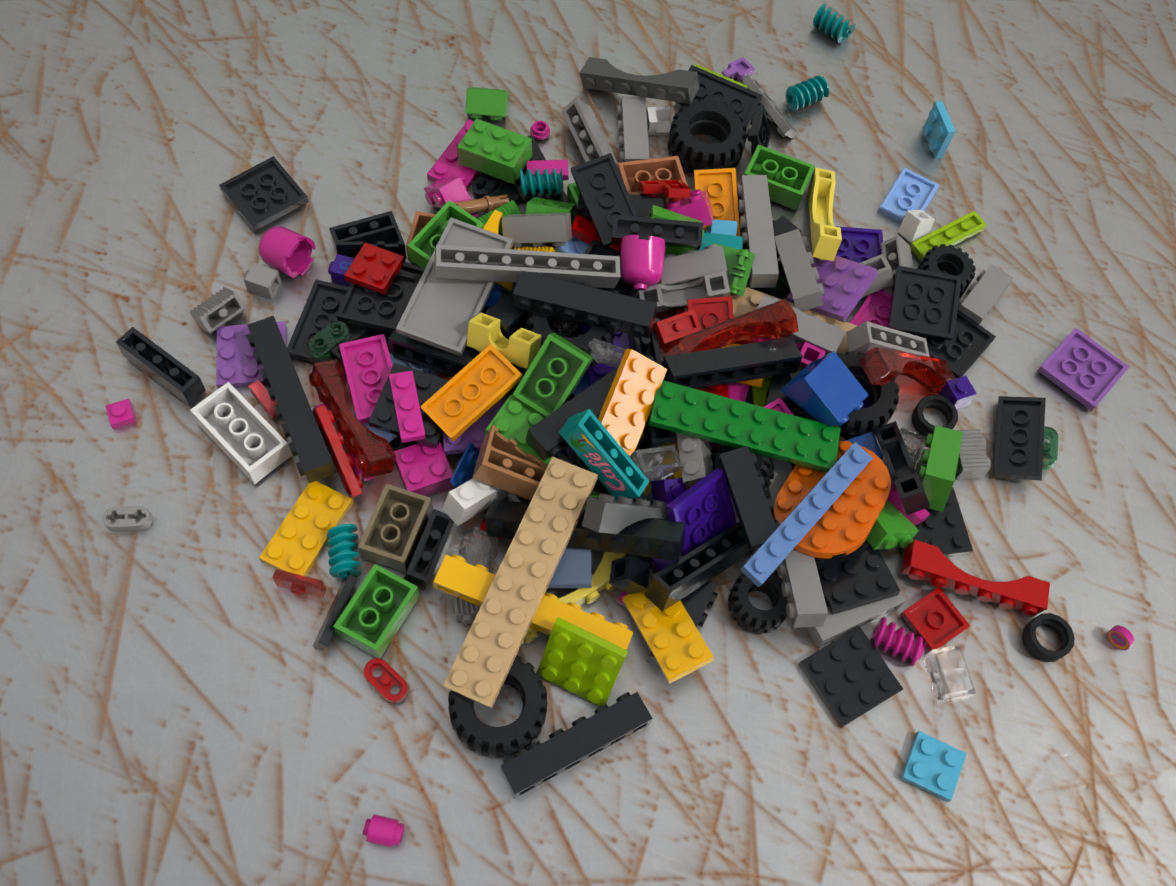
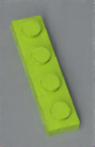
(949, 234)

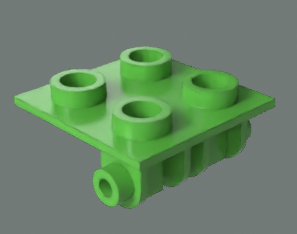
(739, 267)

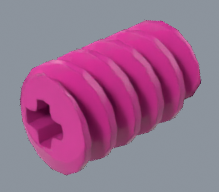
(899, 642)

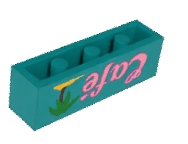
(603, 455)

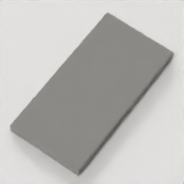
(444, 306)

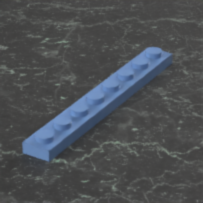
(805, 515)

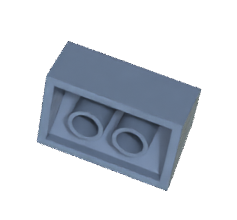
(573, 569)

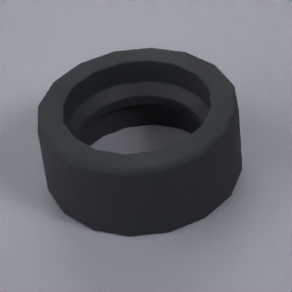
(939, 403)
(1060, 626)

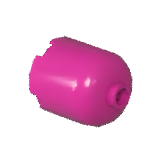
(286, 251)
(642, 261)

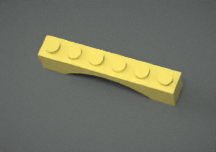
(824, 234)
(600, 582)

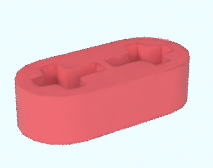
(262, 396)

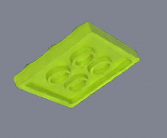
(581, 662)

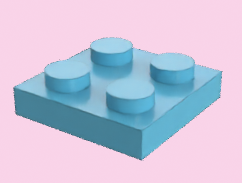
(938, 130)
(933, 766)

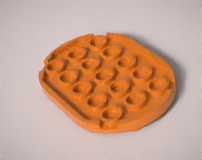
(849, 518)

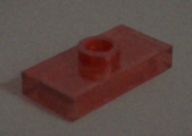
(299, 584)

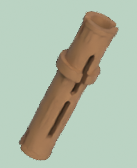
(483, 204)

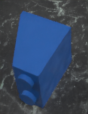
(826, 390)

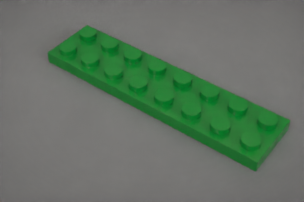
(745, 424)

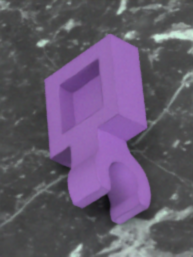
(739, 69)

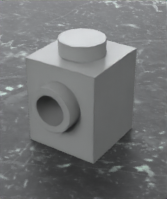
(262, 280)

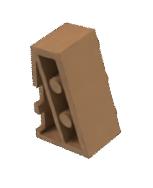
(507, 466)

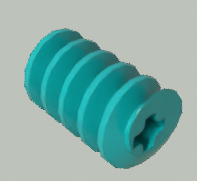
(832, 25)
(806, 93)
(541, 182)
(342, 552)

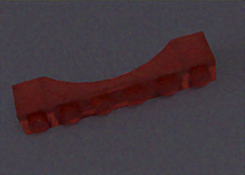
(766, 322)
(885, 365)
(370, 450)

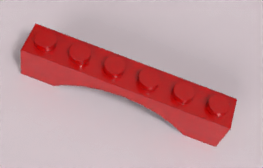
(928, 563)

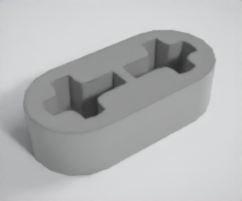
(127, 518)

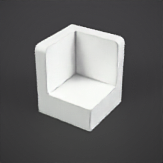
(658, 120)
(915, 225)

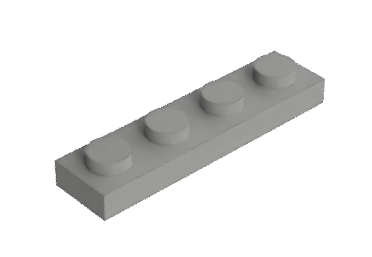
(773, 112)

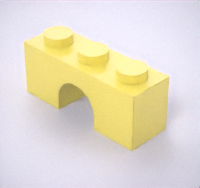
(519, 349)

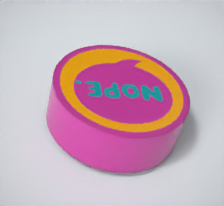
(1120, 637)

